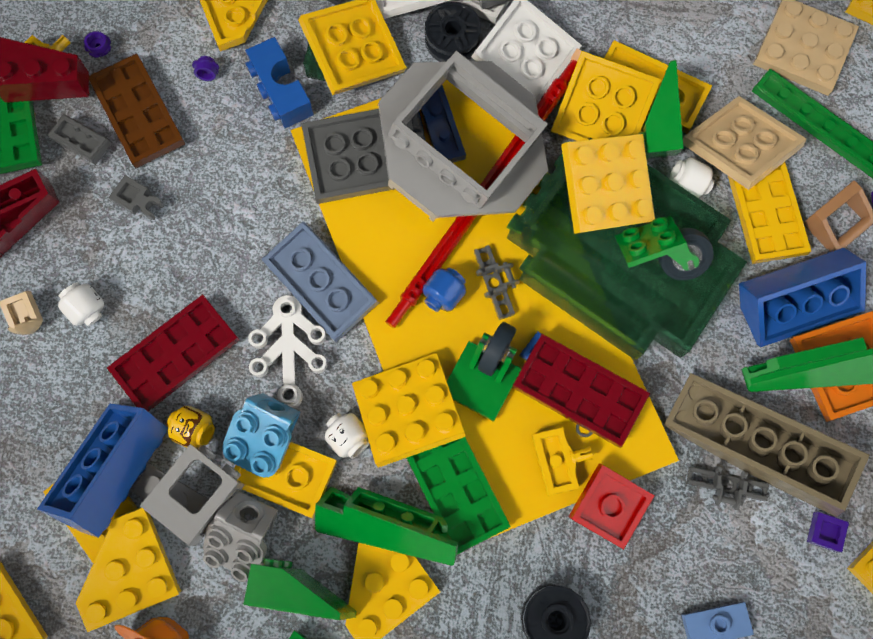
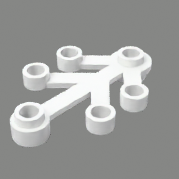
(287, 346)

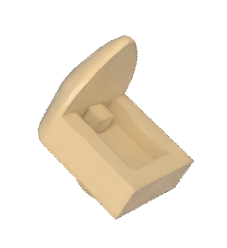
(22, 313)

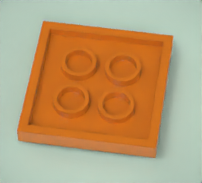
(840, 400)

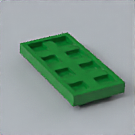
(18, 137)
(459, 493)

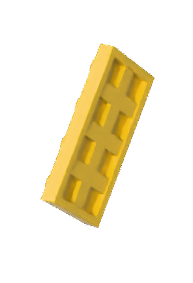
(771, 218)

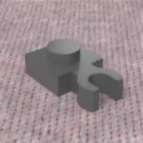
(134, 196)

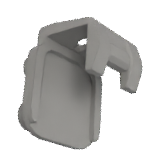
(237, 543)

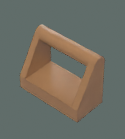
(857, 201)

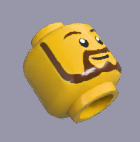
(190, 426)

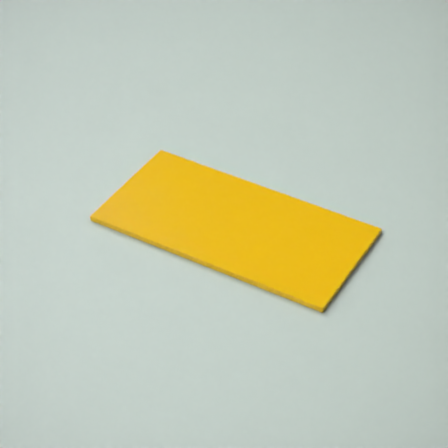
(385, 245)

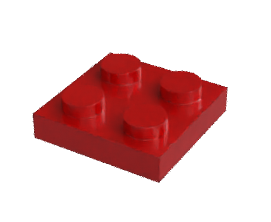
(611, 506)

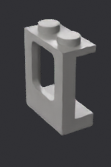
(177, 517)

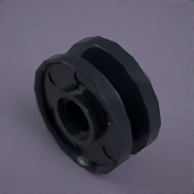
(452, 18)
(550, 598)

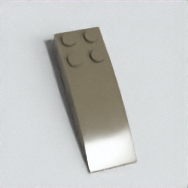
(768, 445)

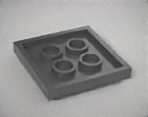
(346, 156)

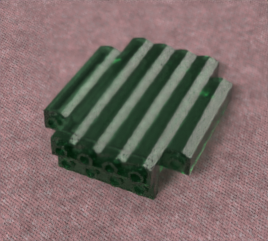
(596, 287)

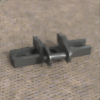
(502, 288)
(744, 488)

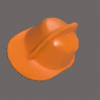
(154, 629)

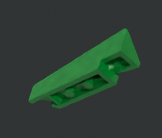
(824, 366)
(385, 524)

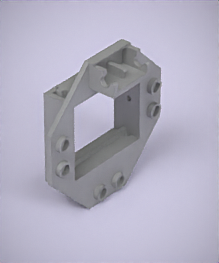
(431, 178)

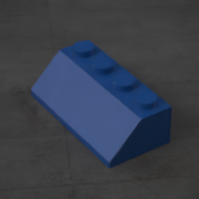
(804, 296)
(104, 469)

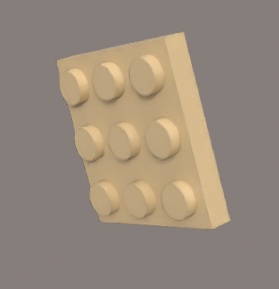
(806, 46)
(744, 142)

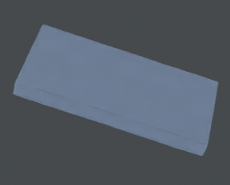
(320, 281)

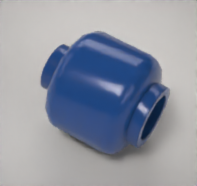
(444, 290)

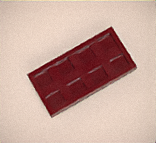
(173, 354)
(581, 390)

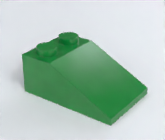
(663, 125)
(292, 590)

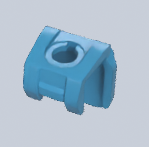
(260, 435)

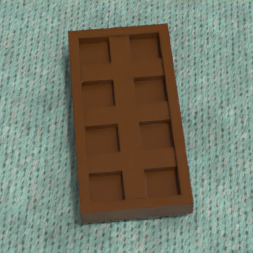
(136, 110)

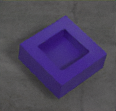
(827, 532)

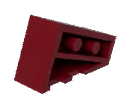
(40, 73)
(23, 205)

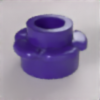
(95, 39)
(205, 68)

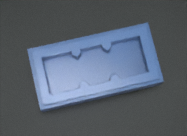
(719, 622)

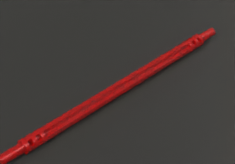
(462, 223)

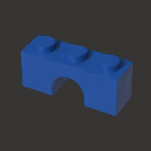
(287, 101)

